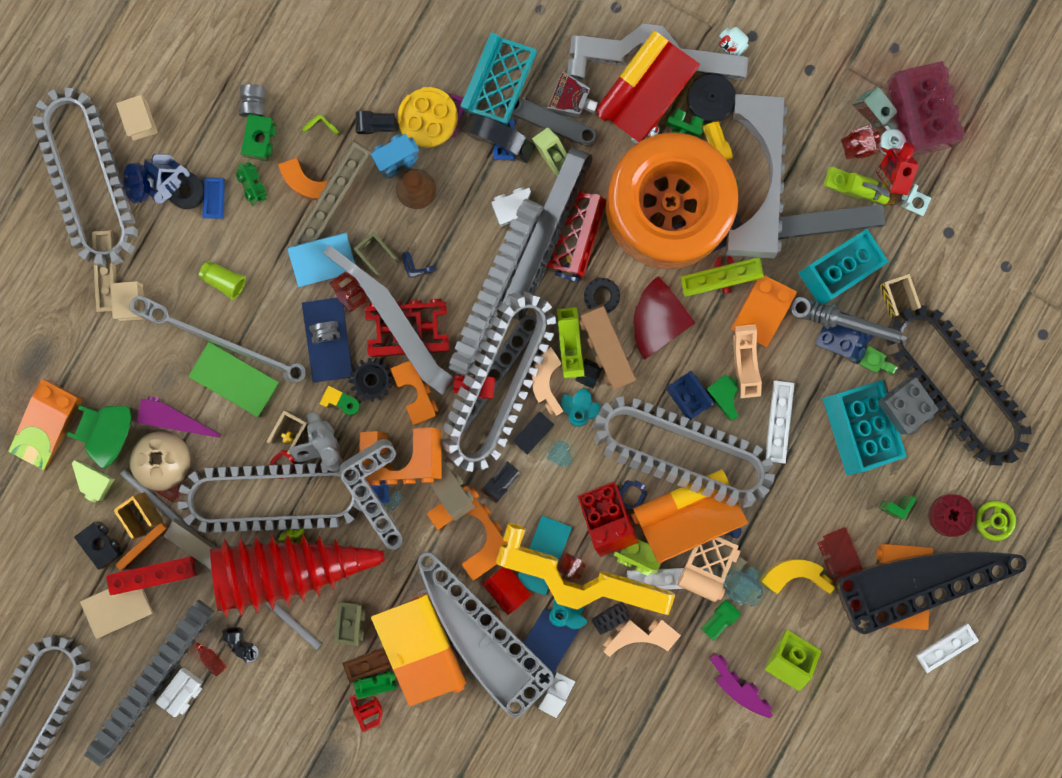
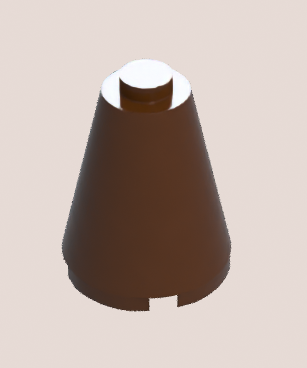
(415, 189)

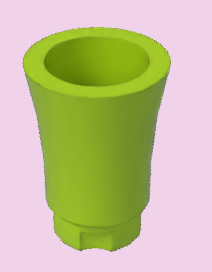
(222, 279)

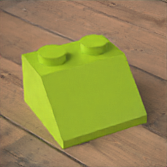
(793, 660)

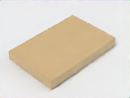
(113, 612)

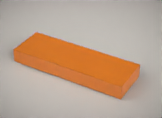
(142, 546)

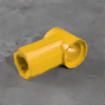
(715, 137)

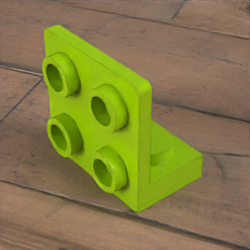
(640, 556)

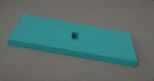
(548, 539)

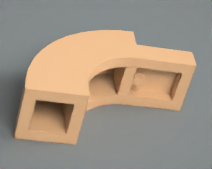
(541, 381)

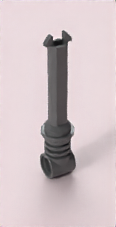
(831, 316)

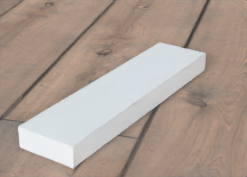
(779, 421)
(664, 579)

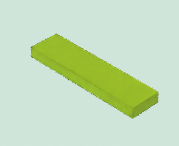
(722, 276)

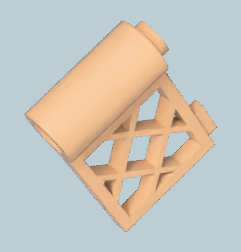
(704, 582)

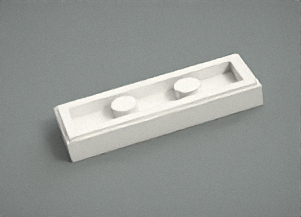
(946, 648)

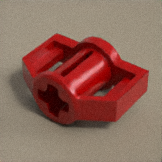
(366, 711)

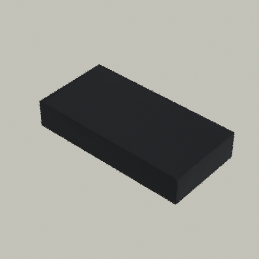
(533, 433)

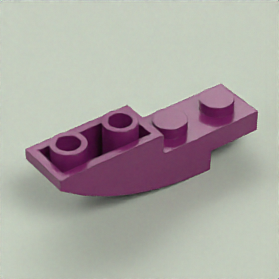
(744, 693)

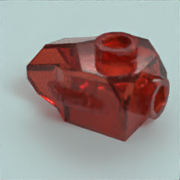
(861, 142)

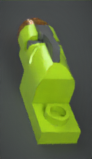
(858, 187)

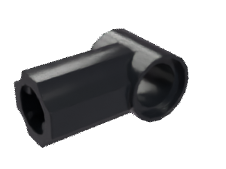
(370, 122)
(498, 485)

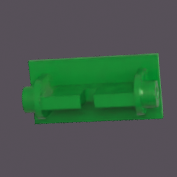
(247, 175)
(375, 684)

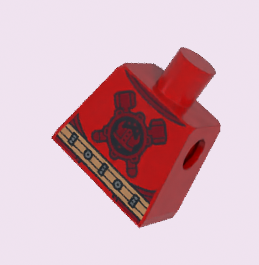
(898, 169)

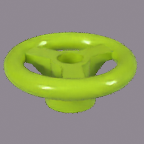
(1002, 520)

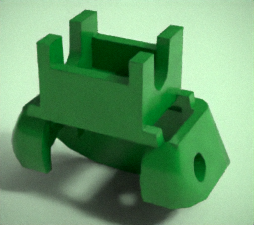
(103, 432)

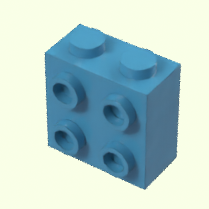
(395, 155)

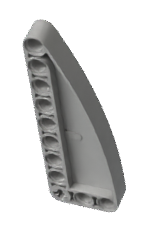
(485, 655)

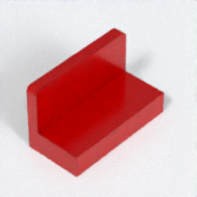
(507, 590)

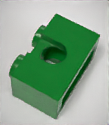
(255, 126)

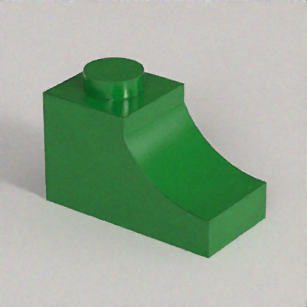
(723, 394)

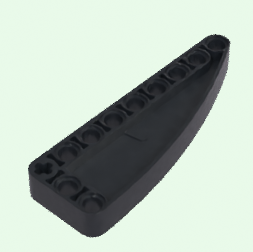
(904, 579)

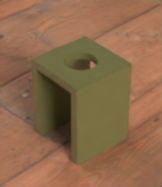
(367, 241)

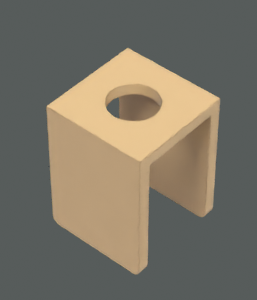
(137, 118)
(121, 296)

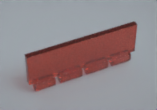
(842, 559)

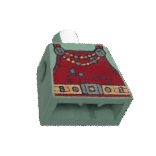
(876, 108)

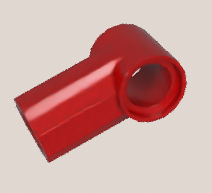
(486, 391)

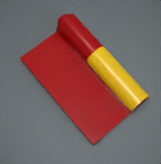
(647, 87)

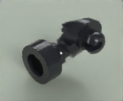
(245, 651)

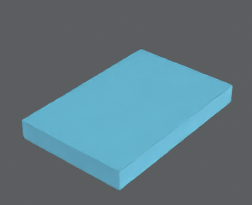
(312, 265)

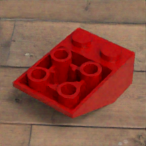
(607, 519)

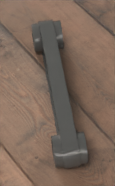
(555, 122)

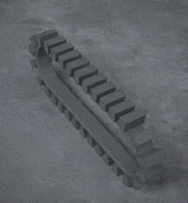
(146, 687)

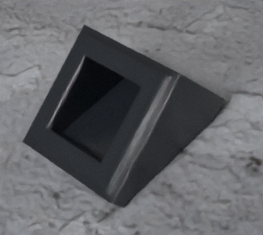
(591, 374)

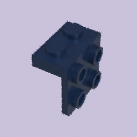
(844, 341)

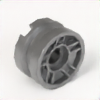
(324, 332)

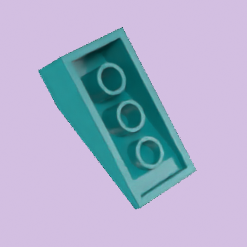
(843, 267)

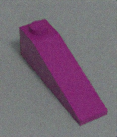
(162, 415)

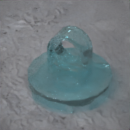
(744, 586)

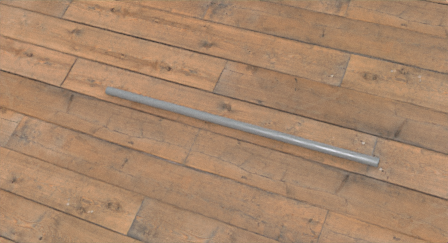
(172, 515)

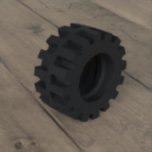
(602, 283)
(611, 618)

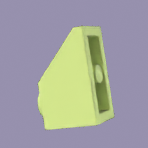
(550, 149)
(91, 481)

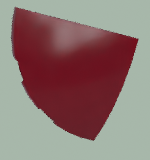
(658, 318)

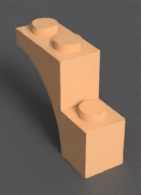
(628, 632)

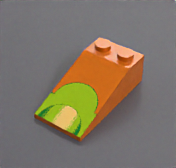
(44, 423)

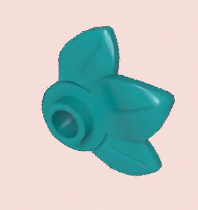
(580, 404)
(571, 617)

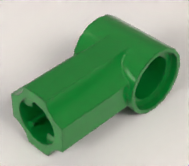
(723, 616)

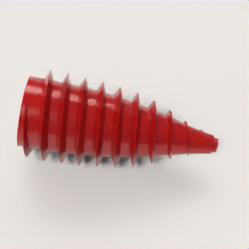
(279, 571)

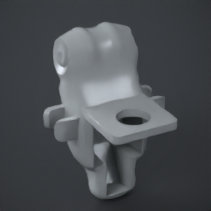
(321, 444)

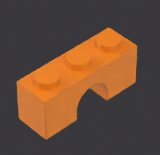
(422, 408)

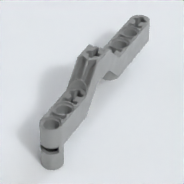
(616, 53)

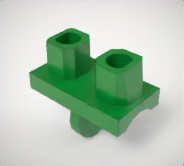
(676, 122)

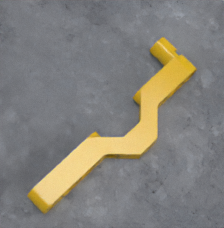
(574, 595)

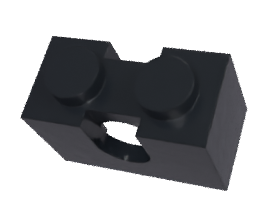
(88, 541)

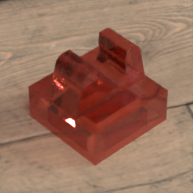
(571, 565)

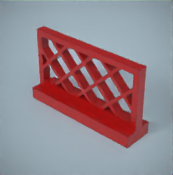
(585, 239)

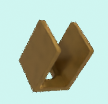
(130, 521)

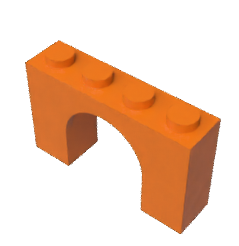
(423, 466)
(891, 552)
(487, 556)

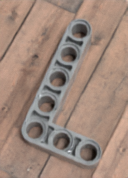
(368, 495)

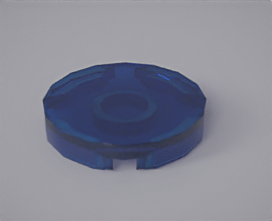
(135, 183)

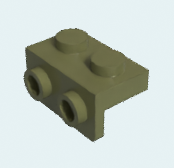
(348, 623)

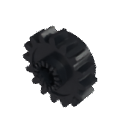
(370, 369)

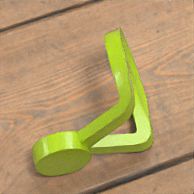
(315, 119)

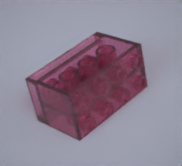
(926, 108)

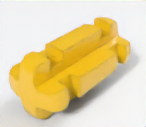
(288, 437)

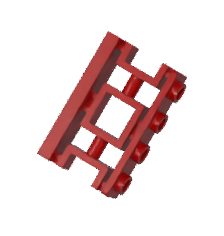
(407, 310)
(151, 575)

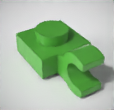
(874, 360)

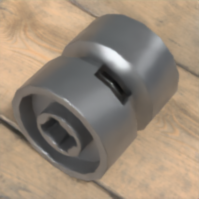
(252, 100)

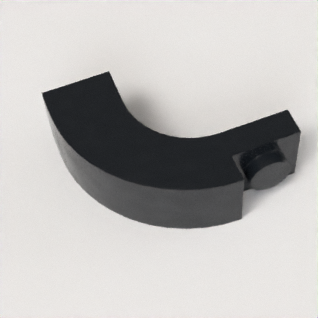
(499, 135)

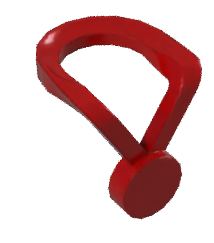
(282, 452)

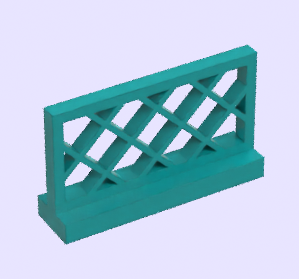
(482, 78)

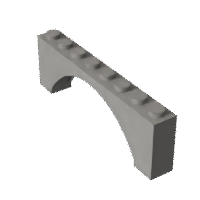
(764, 120)

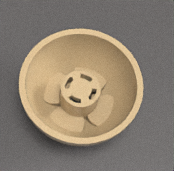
(168, 468)

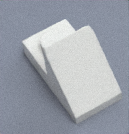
(556, 695)

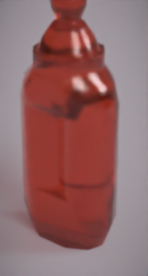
(210, 660)

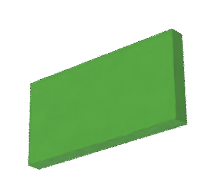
(233, 379)

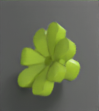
(295, 535)

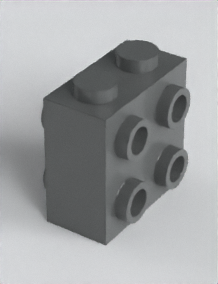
(908, 406)

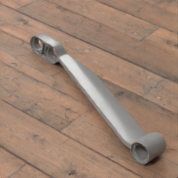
(150, 306)
(397, 323)

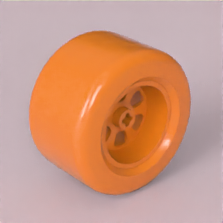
(674, 158)

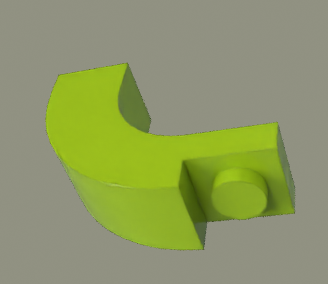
(570, 342)

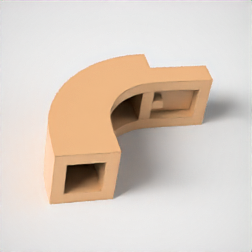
(746, 361)

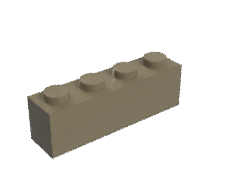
(450, 491)

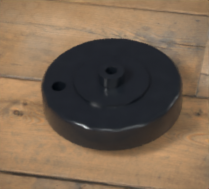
(711, 98)

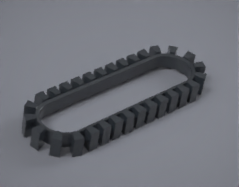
(981, 455)

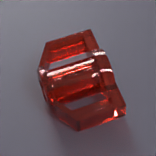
(345, 297)

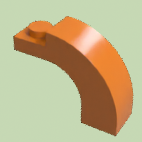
(299, 183)

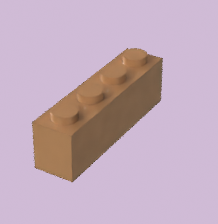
(608, 347)

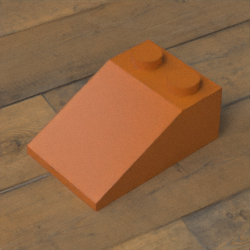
(765, 307)

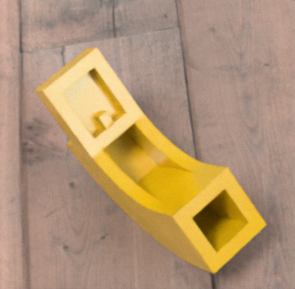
(784, 571)

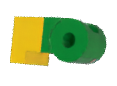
(348, 404)

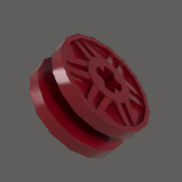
(961, 521)

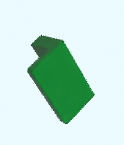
(899, 511)

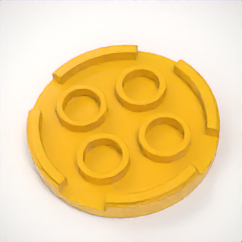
(427, 117)

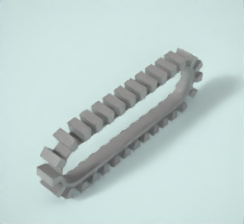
(60, 182)
(495, 286)
(452, 445)
(747, 496)
(257, 521)
(65, 704)

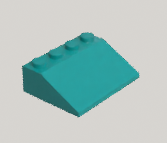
(863, 429)

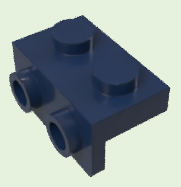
(690, 395)

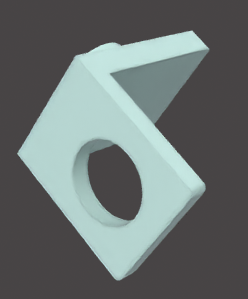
(907, 203)

